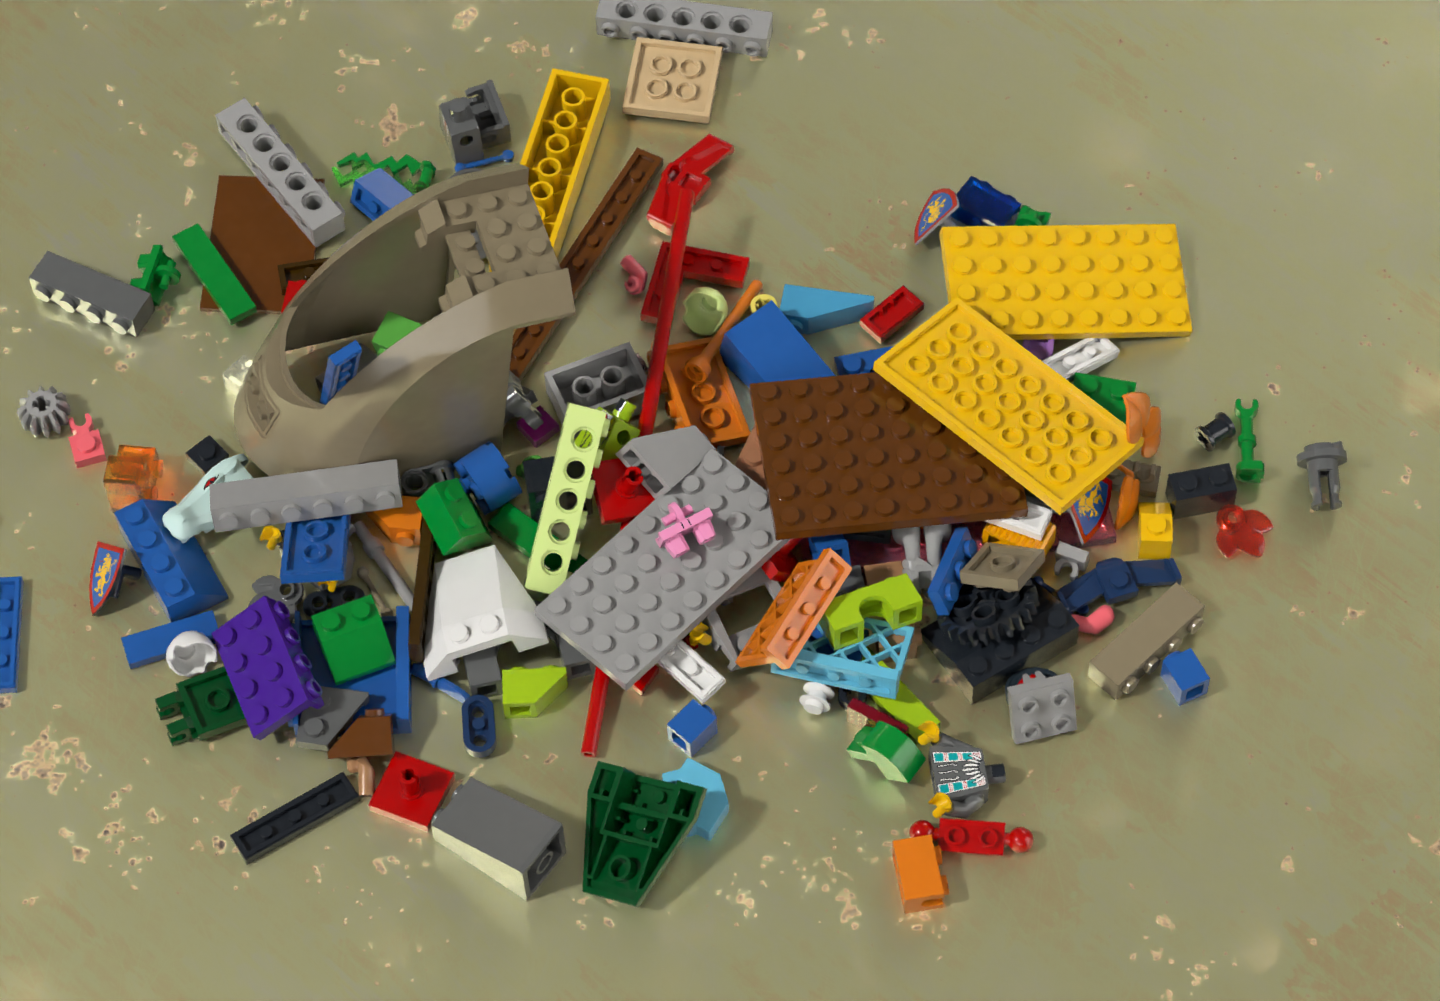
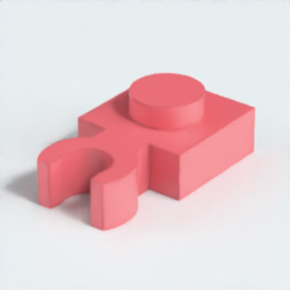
(86, 443)

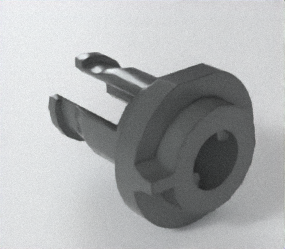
(1323, 461)

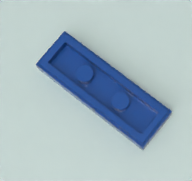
(152, 644)

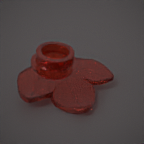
(1243, 535)

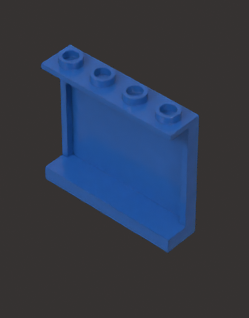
(387, 687)

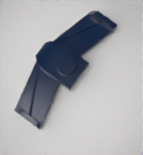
(1117, 581)

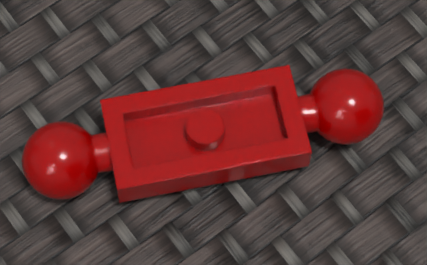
(974, 836)

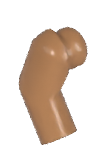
(366, 775)

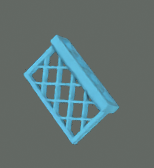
(850, 674)

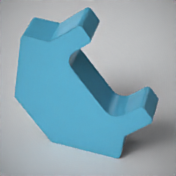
(715, 803)

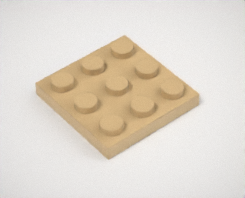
(672, 80)

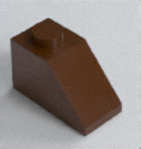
(367, 736)

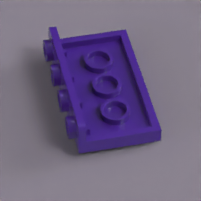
(267, 666)

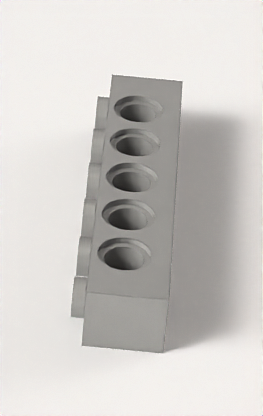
(688, 22)
(250, 138)

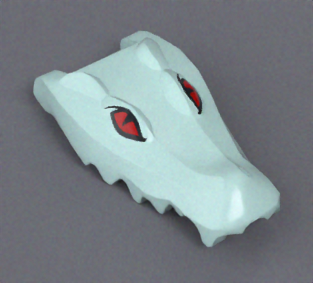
(193, 511)

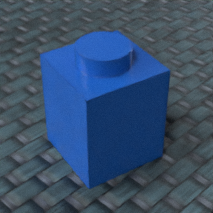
(1184, 676)
(692, 727)

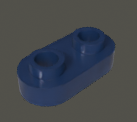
(478, 728)

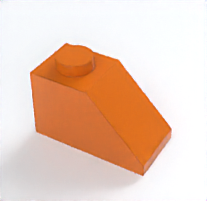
(400, 524)

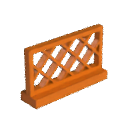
(795, 611)

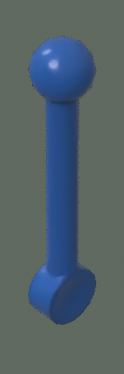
(507, 156)

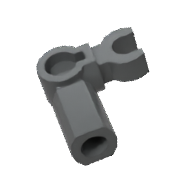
(520, 405)

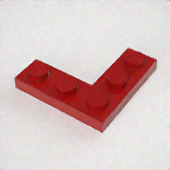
(697, 265)

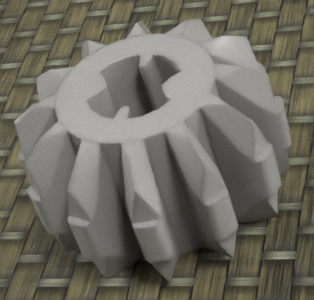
(43, 411)

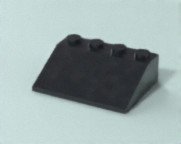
(987, 668)

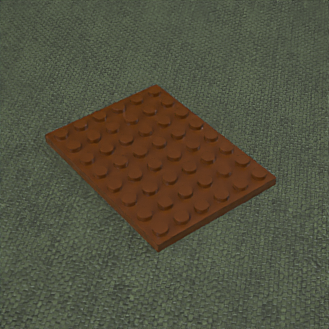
(868, 459)

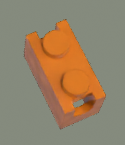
(918, 873)

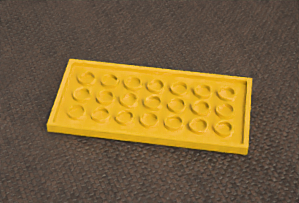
(1070, 279)
(1007, 405)

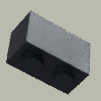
(1200, 490)

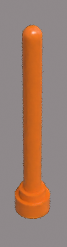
(700, 366)

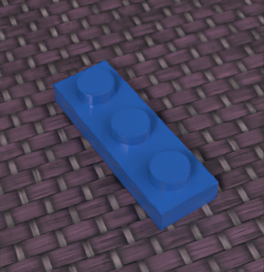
(946, 581)

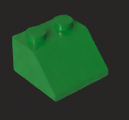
(453, 517)
(353, 639)

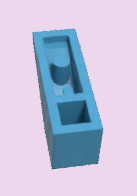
(821, 309)

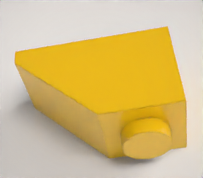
(1154, 530)

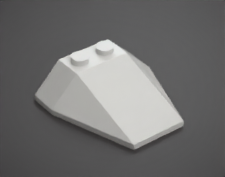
(476, 607)

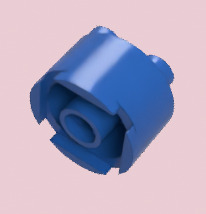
(487, 477)

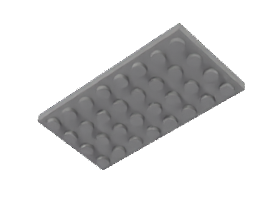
(637, 599)

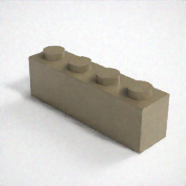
(1146, 641)

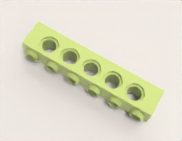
(576, 419)

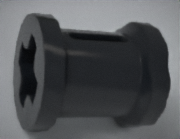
(1215, 431)

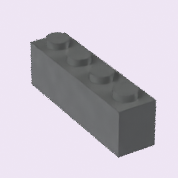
(91, 294)

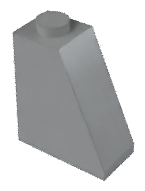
(665, 457)

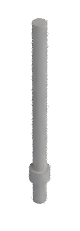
(375, 550)

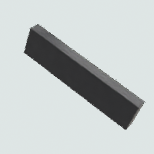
(295, 818)

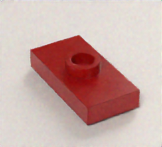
(891, 314)

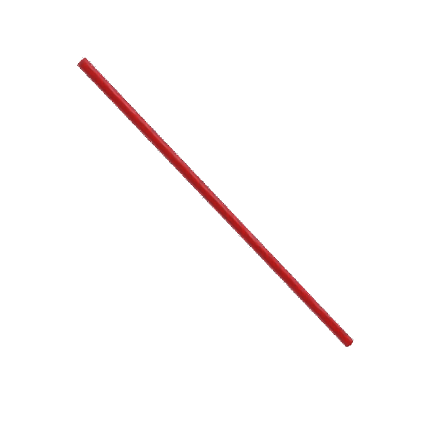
(646, 421)

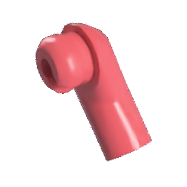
(637, 275)
(1096, 621)

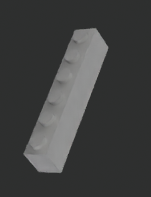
(305, 495)

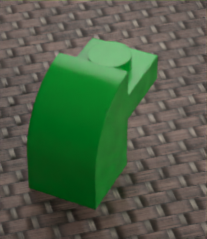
(889, 749)

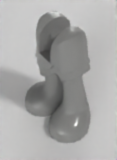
(918, 570)

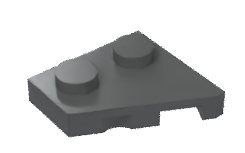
(322, 726)

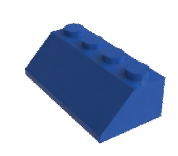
(173, 569)

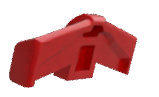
(685, 173)

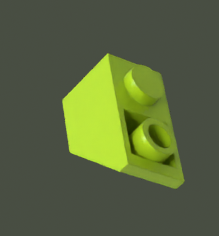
(531, 690)

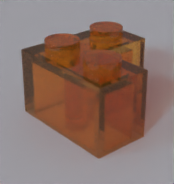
(132, 475)

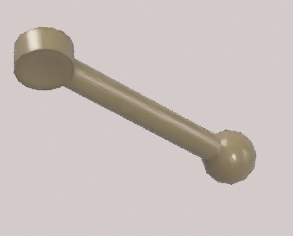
(363, 573)

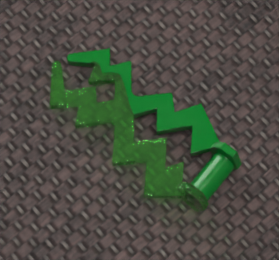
(426, 167)

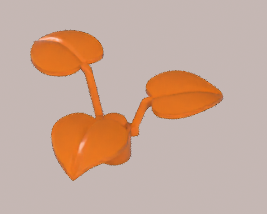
(1143, 421)

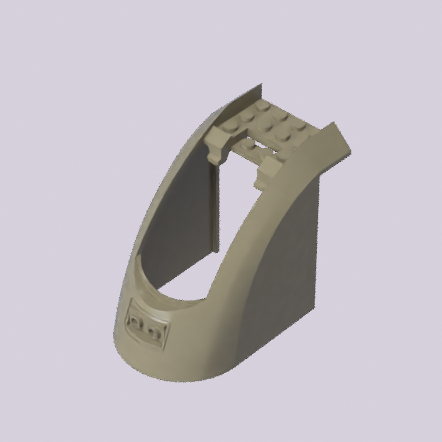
(444, 381)

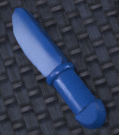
(442, 684)

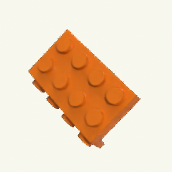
(707, 405)

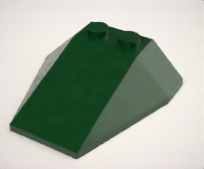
(633, 831)

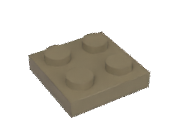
(1002, 566)

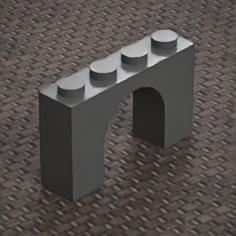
(484, 672)

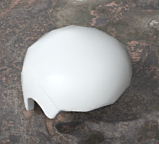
(190, 653)

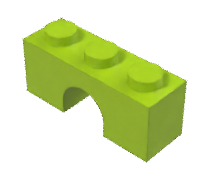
(890, 599)

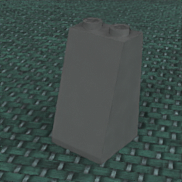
(500, 836)

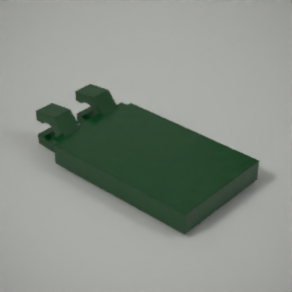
(206, 706)

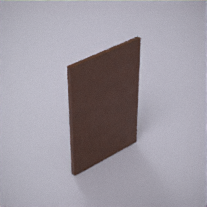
(253, 239)

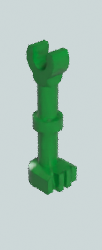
(1248, 469)

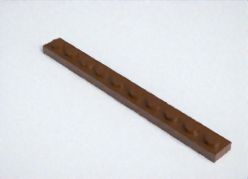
(590, 249)

